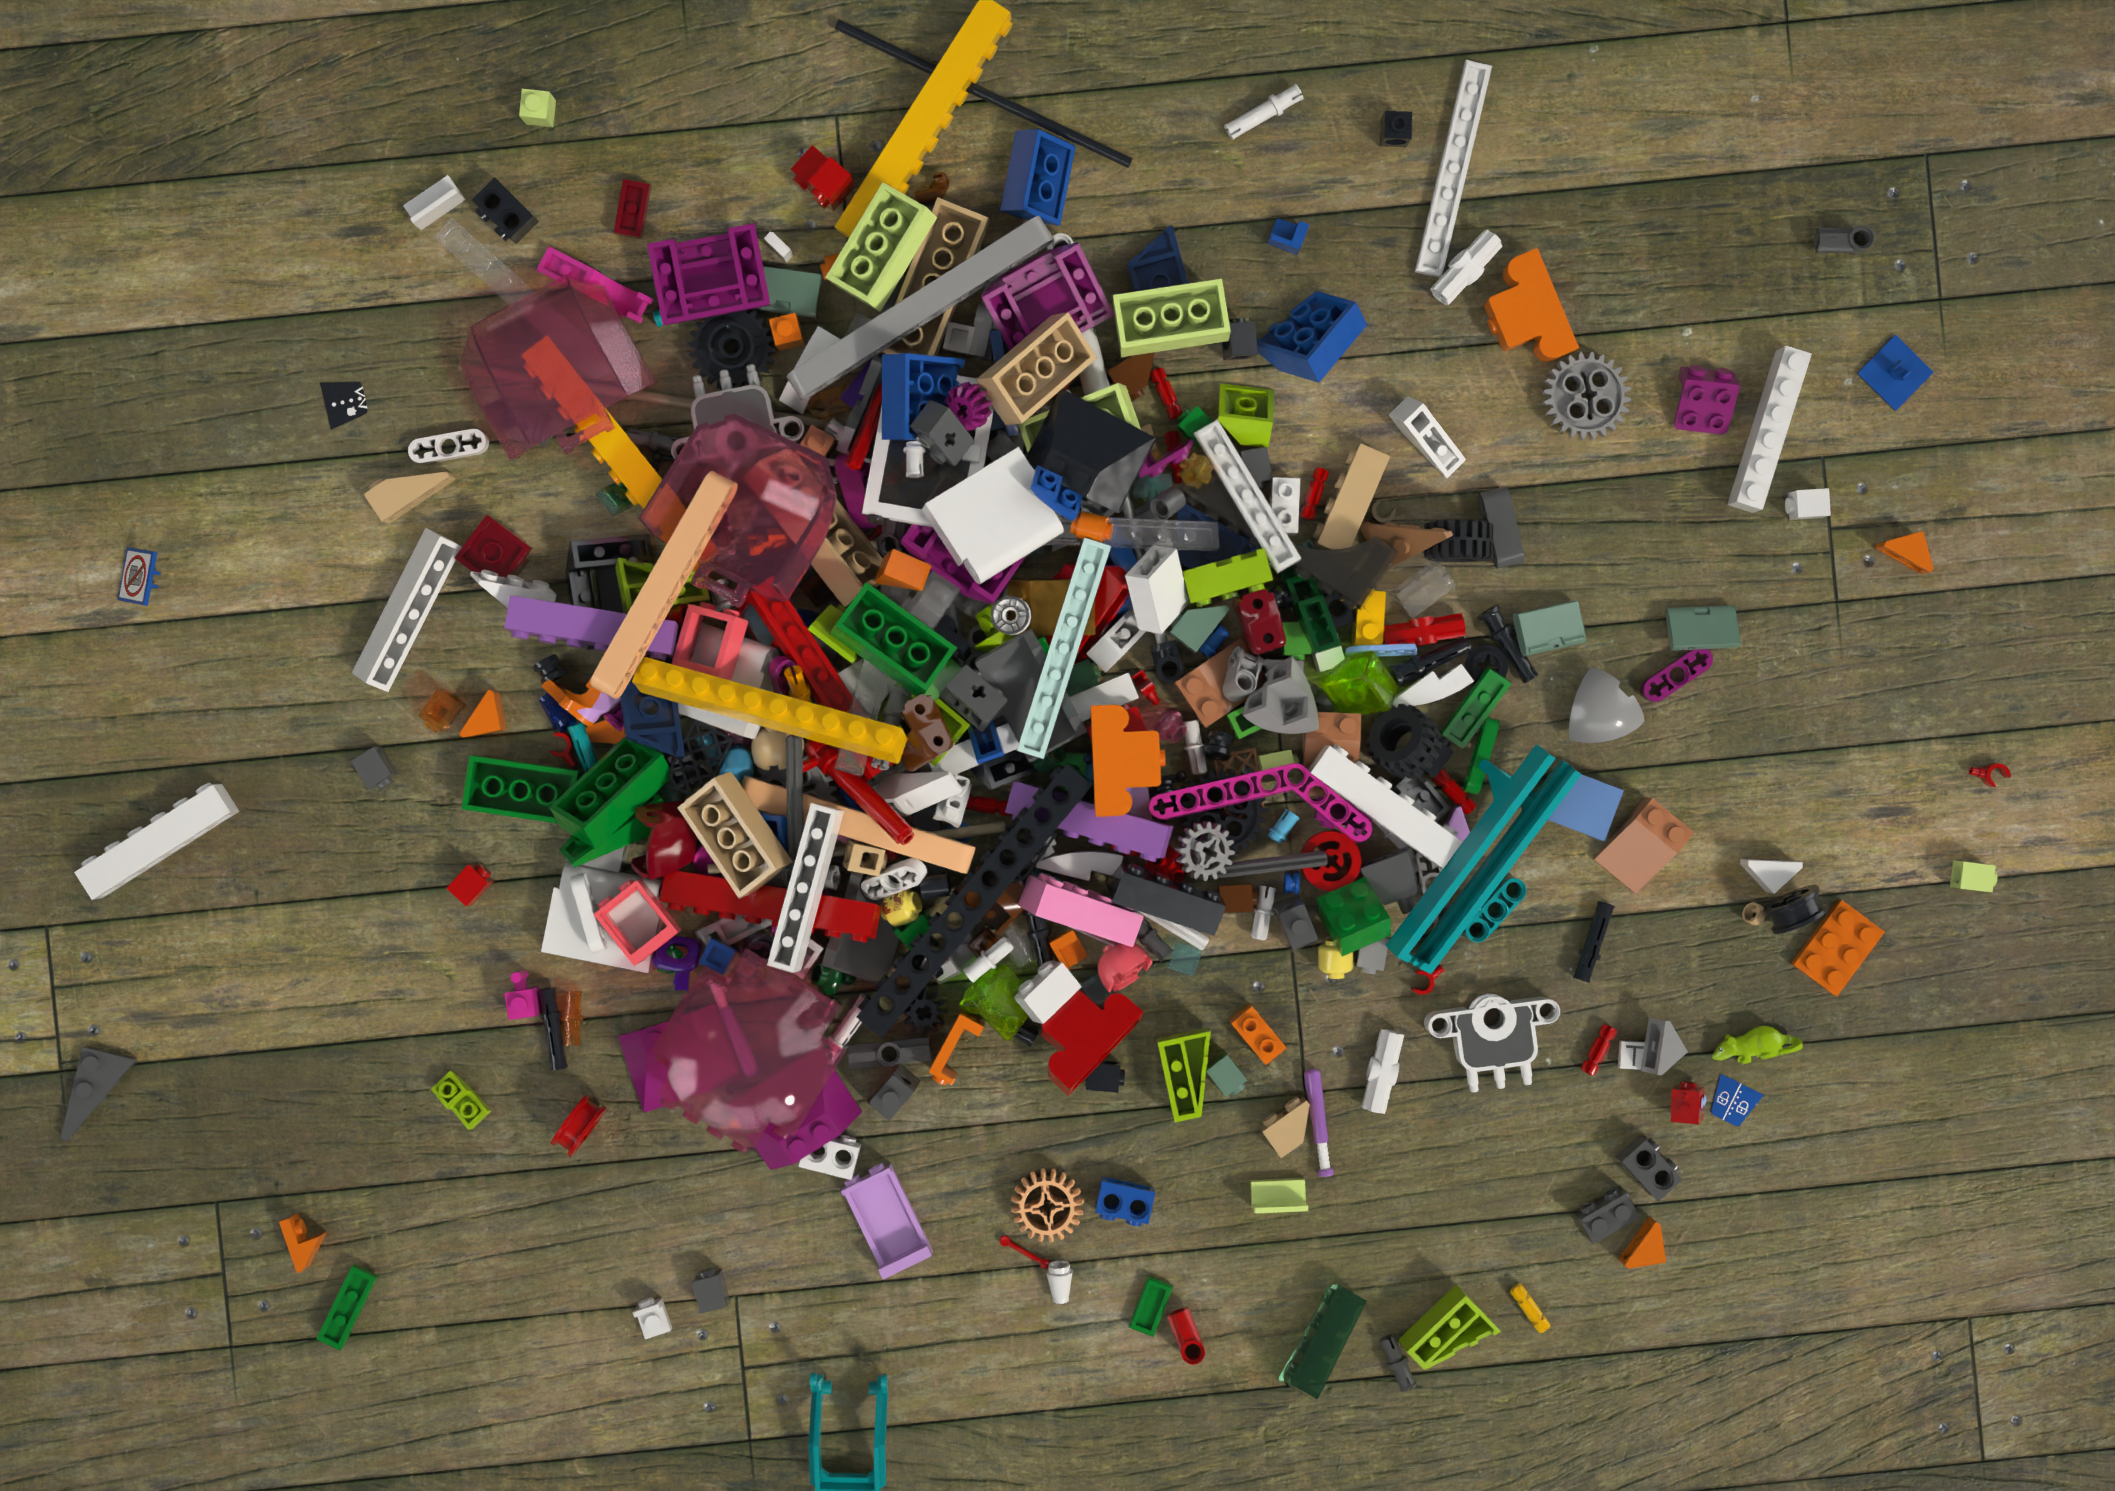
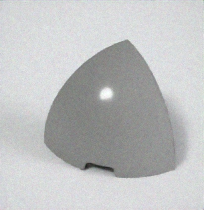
(1283, 701)
(1602, 710)

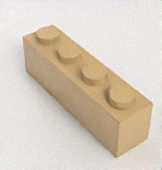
(1352, 498)

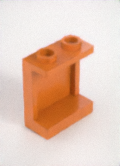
(963, 1021)

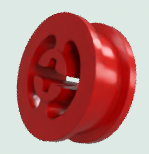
(1315, 876)
(578, 1125)

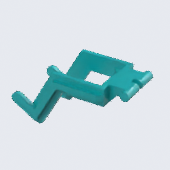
(828, 1481)

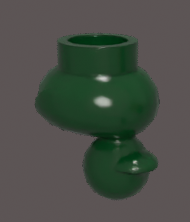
(829, 979)

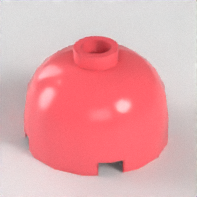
(1121, 964)

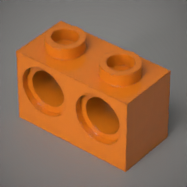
(1257, 1033)

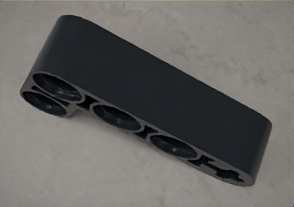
(937, 880)

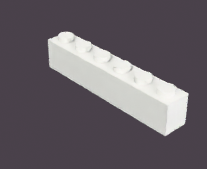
(1769, 429)
(406, 610)
(1384, 806)
(156, 841)
(805, 887)

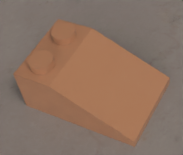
(1204, 687)
(1334, 728)
(1643, 844)

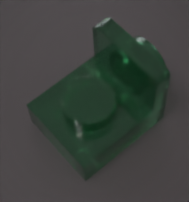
(614, 498)

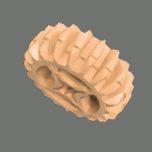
(1059, 1204)

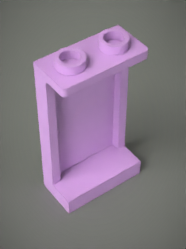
(887, 1219)

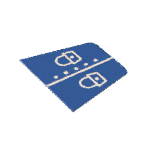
(1734, 1100)

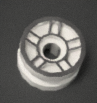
(999, 615)

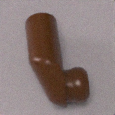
(937, 189)

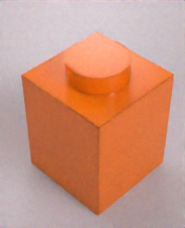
(787, 331)

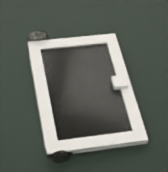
(902, 498)

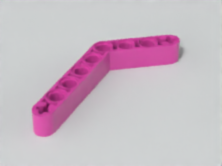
(1257, 791)

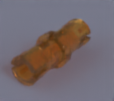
(572, 1018)

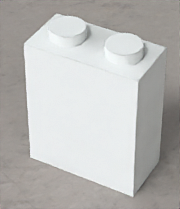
(1157, 589)

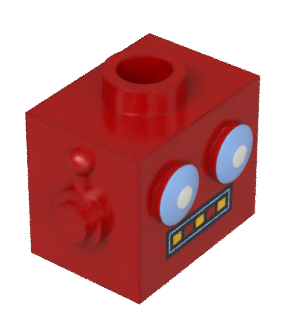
(1688, 1103)

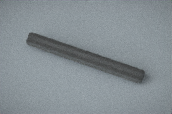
(794, 780)
(1273, 864)

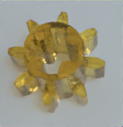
(1196, 470)

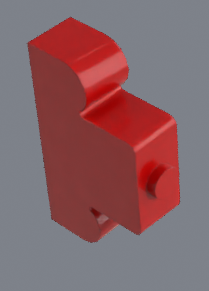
(1108, 601)
(1086, 1036)

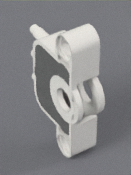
(1494, 1047)

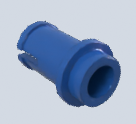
(1214, 641)

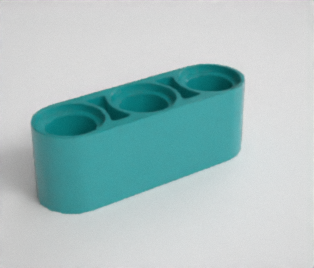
(1506, 905)

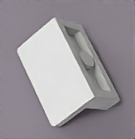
(434, 202)

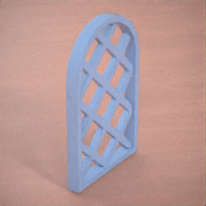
(1385, 650)

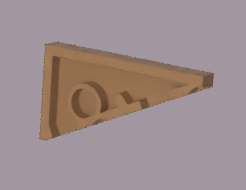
(1404, 538)

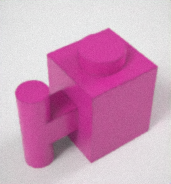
(522, 1000)

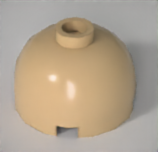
(770, 748)

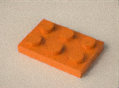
(1837, 947)

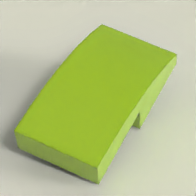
(461, 1099)

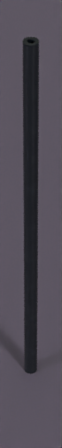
(987, 95)

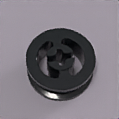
(1795, 909)

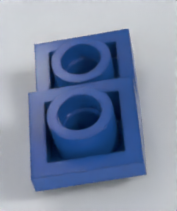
(1059, 498)

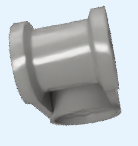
(1243, 671)

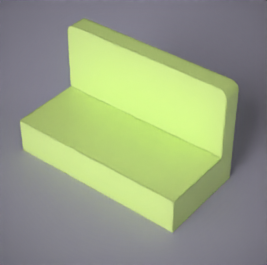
(1278, 1195)

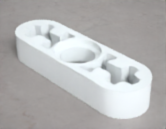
(427, 442)
(898, 870)
(587, 907)

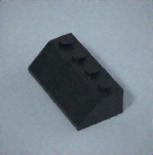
(1166, 899)

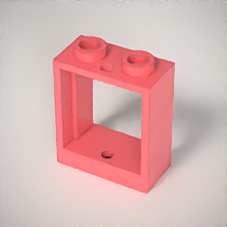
(730, 643)
(608, 904)

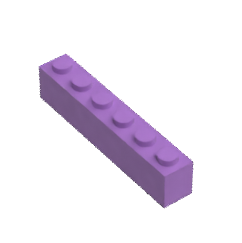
(579, 626)
(1124, 831)

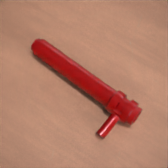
(824, 758)

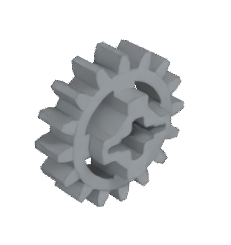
(1200, 860)

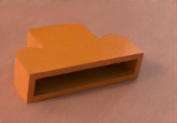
(1530, 310)
(1121, 760)

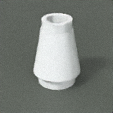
(1059, 1279)

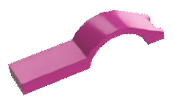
(628, 302)

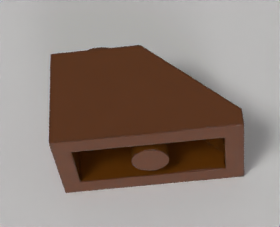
(1133, 374)

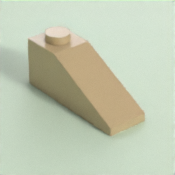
(399, 495)

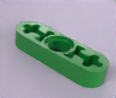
(1482, 750)

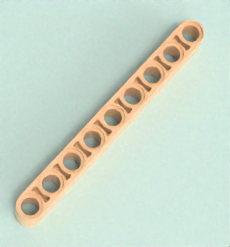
(663, 585)
(861, 827)

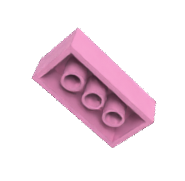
(1080, 909)

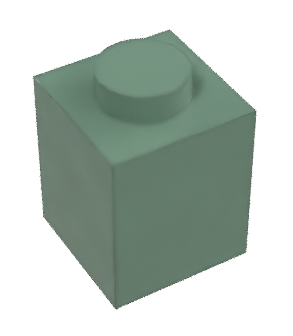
(1226, 1075)

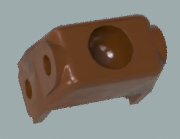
(925, 732)
(1004, 909)

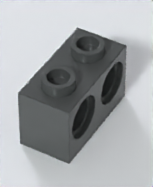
(1645, 1171)

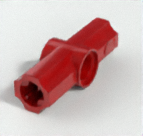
(1425, 630)

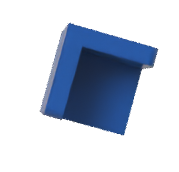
(1288, 235)
(718, 956)

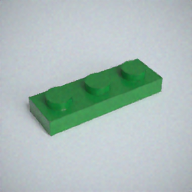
(1475, 707)
(347, 1307)

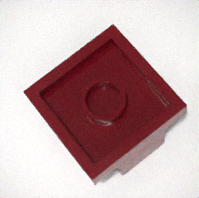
(494, 549)

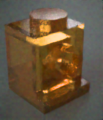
(430, 712)

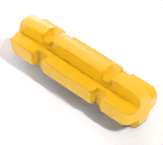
(1530, 1308)

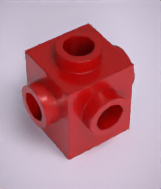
(1168, 865)

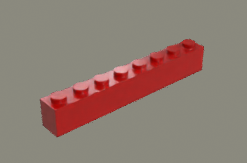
(715, 894)

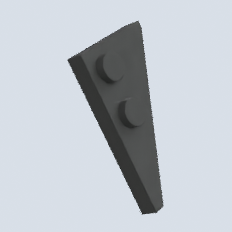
(95, 1077)

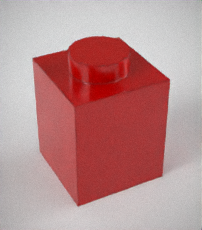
(471, 883)

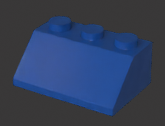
(1037, 176)

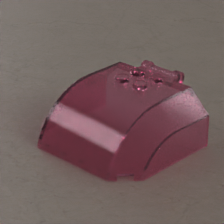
(553, 365)
(771, 523)

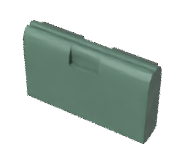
(792, 292)
(1702, 627)
(1549, 628)

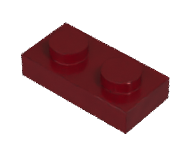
(632, 209)

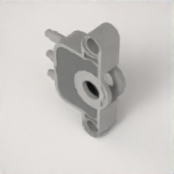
(746, 401)

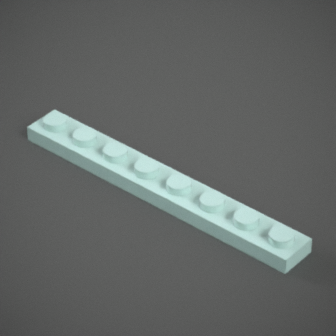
(1064, 648)

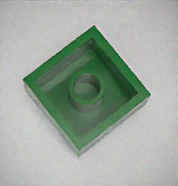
(1353, 916)

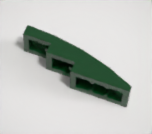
(1310, 611)

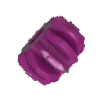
(969, 405)

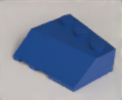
(1313, 336)
(909, 385)

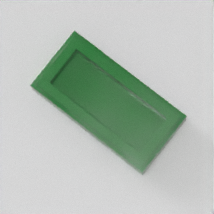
(1150, 1306)

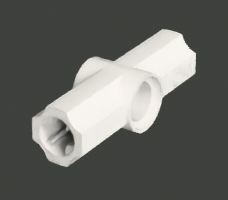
(1466, 267)
(1382, 1071)

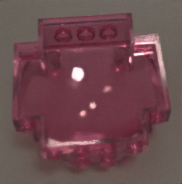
(748, 1052)

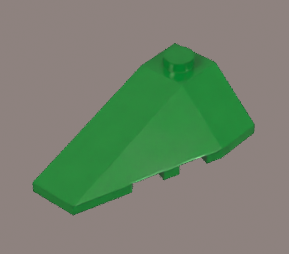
(631, 831)

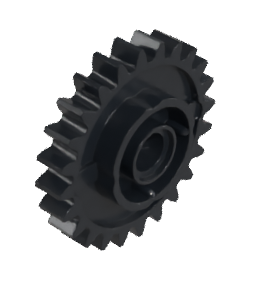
(723, 329)

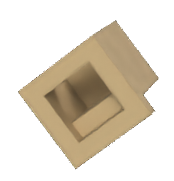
(872, 866)

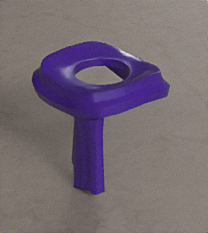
(681, 966)

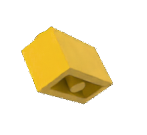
(1369, 622)

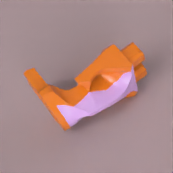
(584, 707)

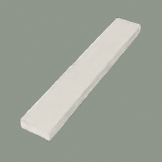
(1247, 496)

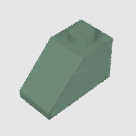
(1196, 625)

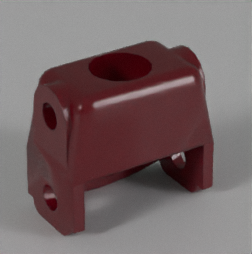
(1260, 626)
(670, 842)

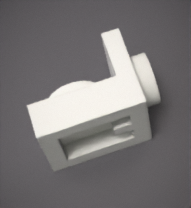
(652, 1317)

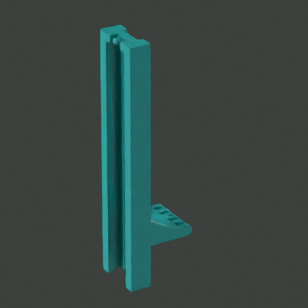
(1508, 794)

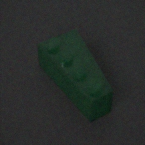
(1322, 1341)

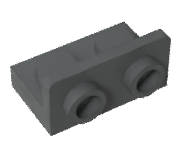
(1423, 794)
(1607, 1214)

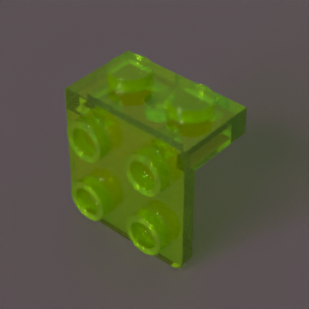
(994, 1001)

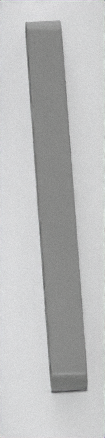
(920, 308)

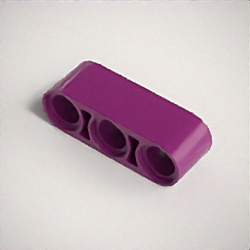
(854, 490)

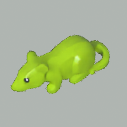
(1760, 1042)

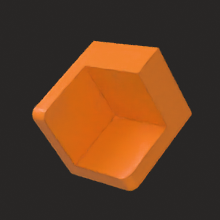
(1068, 948)

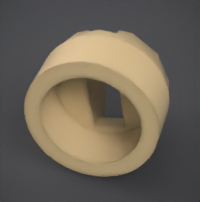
(1748, 912)

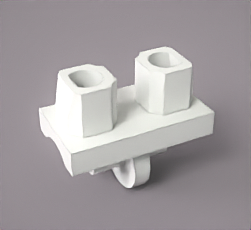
(953, 808)

